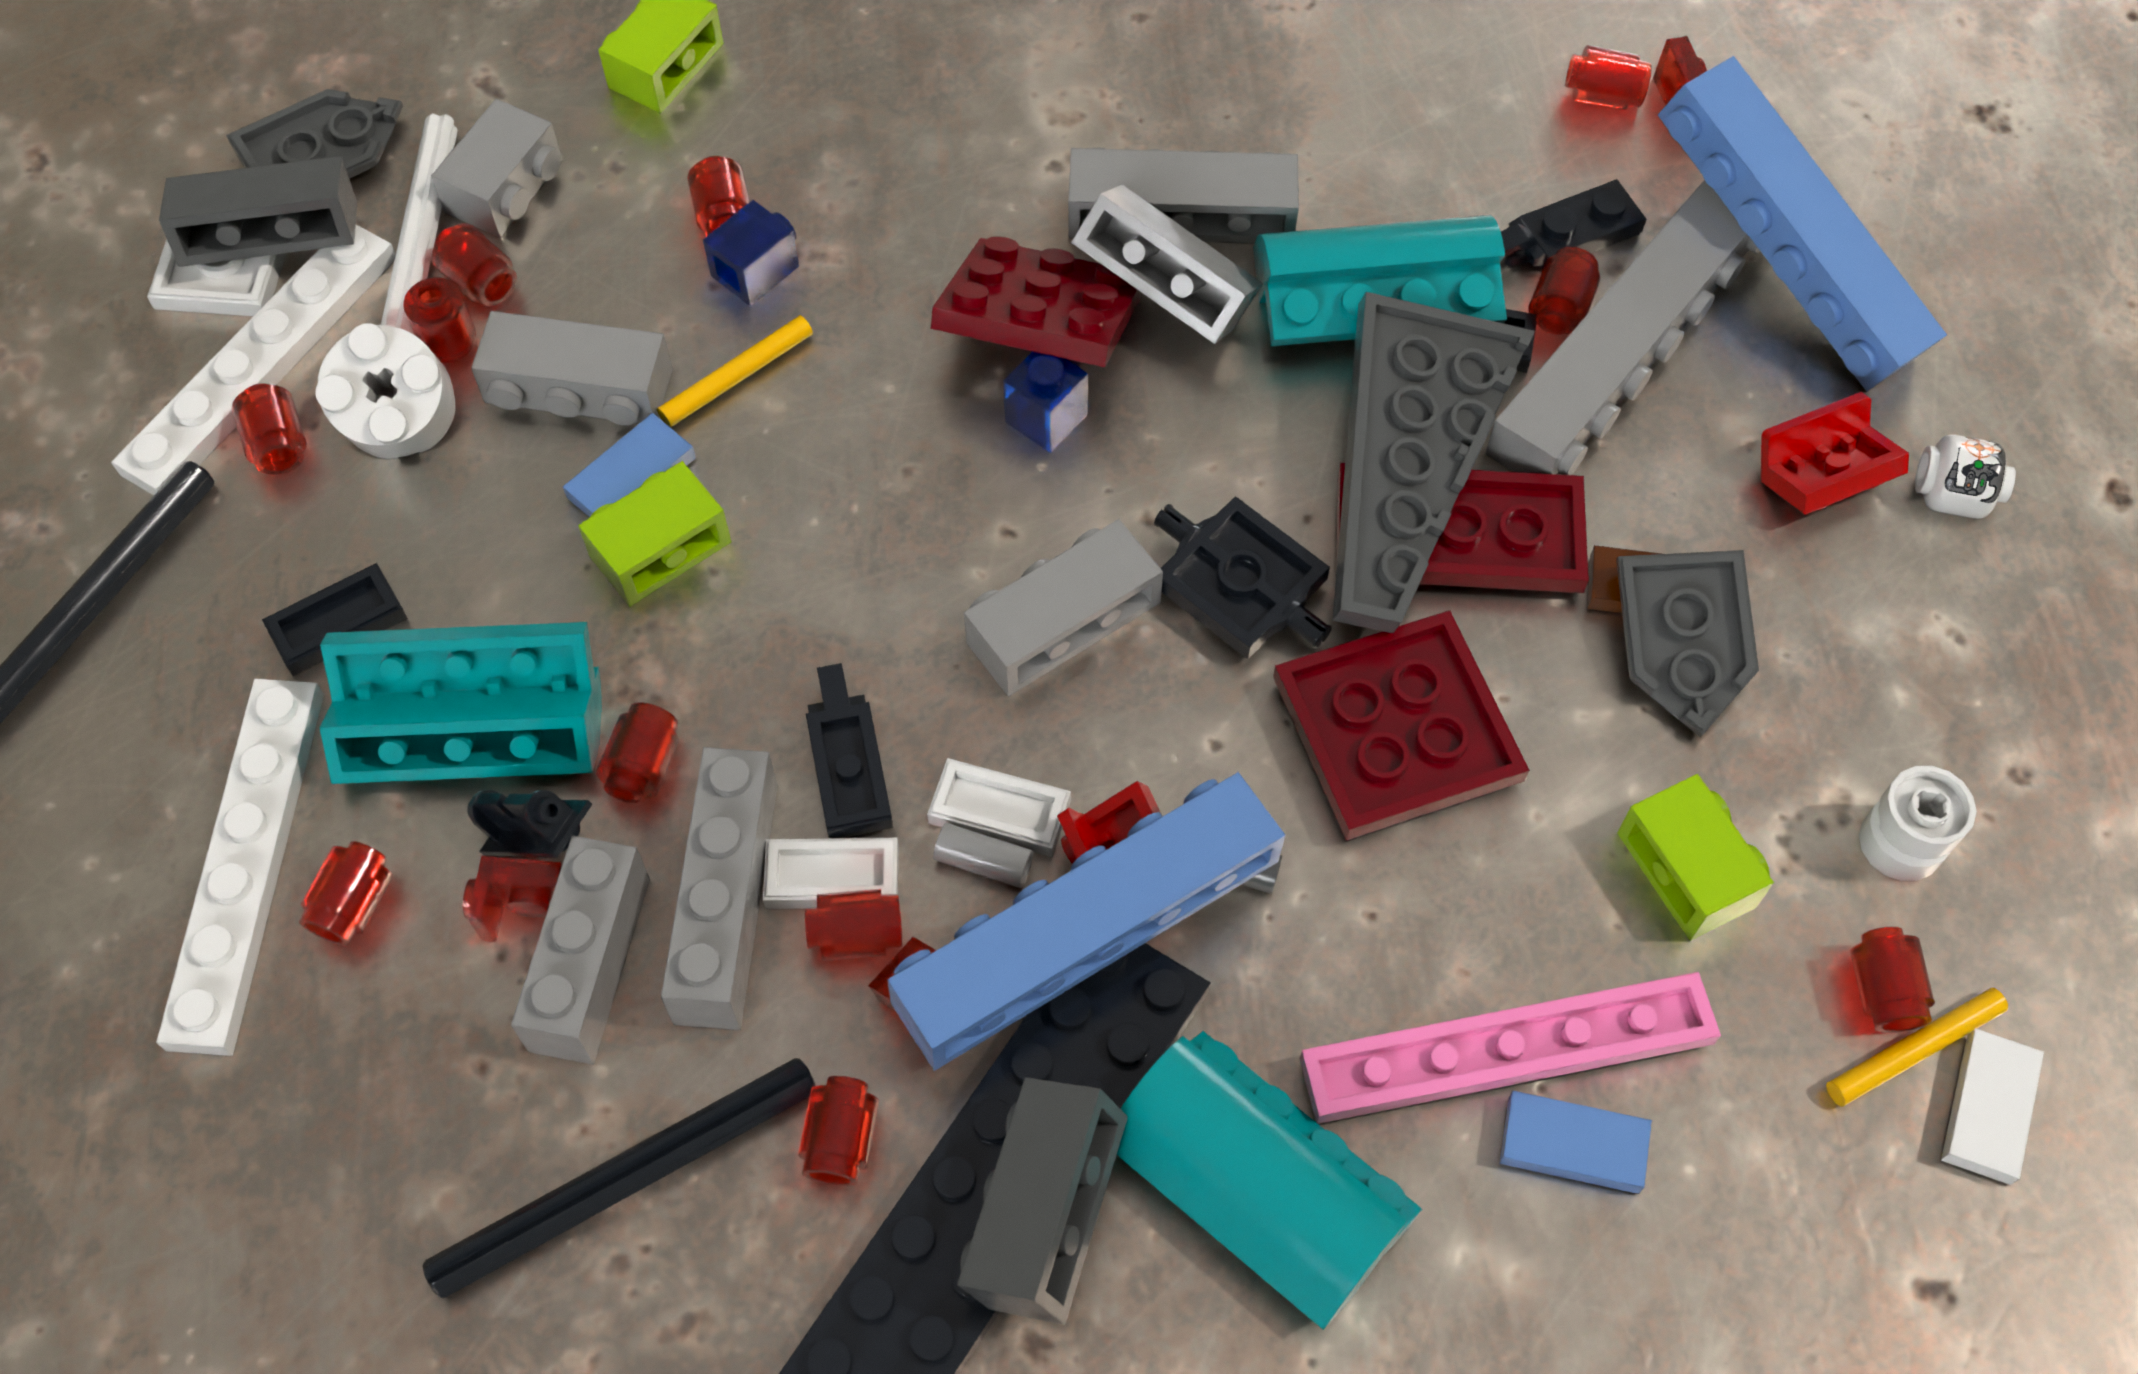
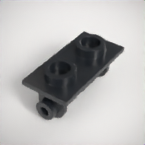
(526, 823)

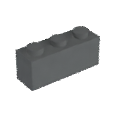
(259, 211)
(1043, 1200)

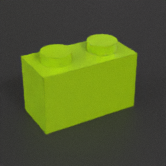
(660, 49)
(655, 533)
(1695, 856)

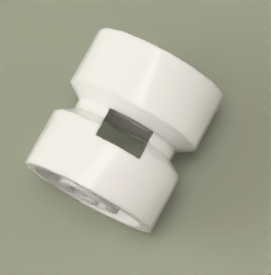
(1917, 823)

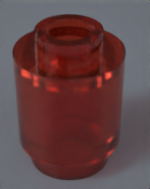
(1608, 77)
(716, 191)
(474, 264)
(1565, 290)
(440, 318)
(269, 428)
(638, 753)
(345, 893)
(854, 924)
(1893, 980)
(838, 1131)

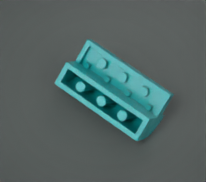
(1322, 274)
(461, 703)
(1262, 1176)

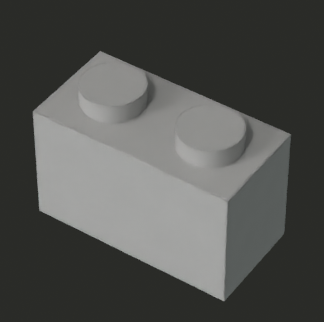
(498, 168)

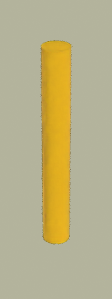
(734, 371)
(1916, 1047)

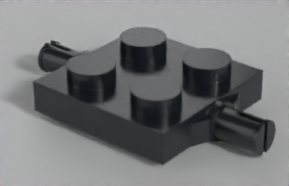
(1242, 576)

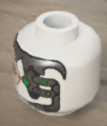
(1964, 476)

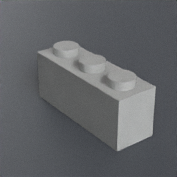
(1166, 263)
(572, 368)
(1062, 606)
(581, 950)

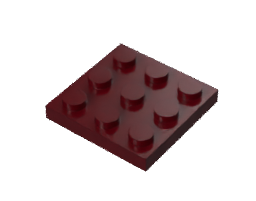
(1036, 301)
(1399, 724)

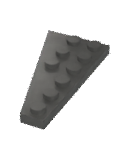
(1415, 427)

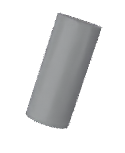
(983, 855)

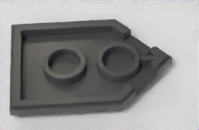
(320, 128)
(1688, 630)

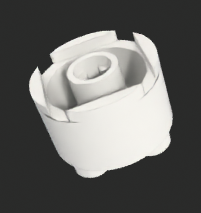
(381, 358)

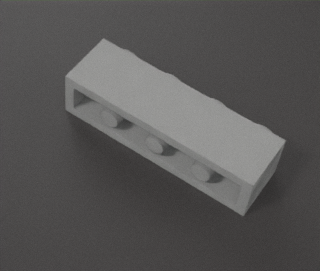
(1207, 192)
(720, 889)

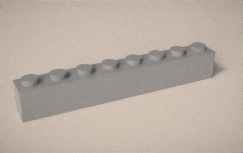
(1621, 339)

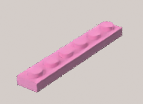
(1508, 1047)

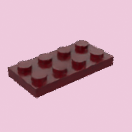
(1510, 533)

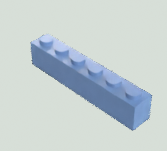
(1800, 223)
(1083, 919)

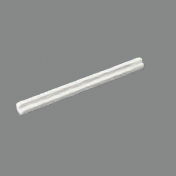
(419, 222)

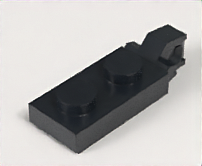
(1582, 221)
(847, 759)

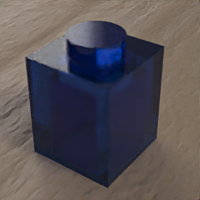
(752, 252)
(1045, 398)

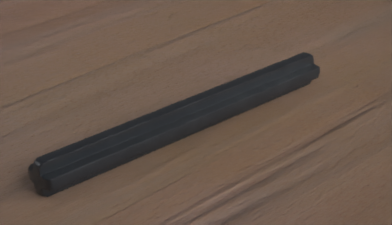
(100, 583)
(617, 1178)

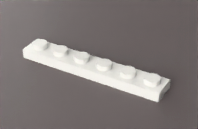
(259, 353)
(241, 869)

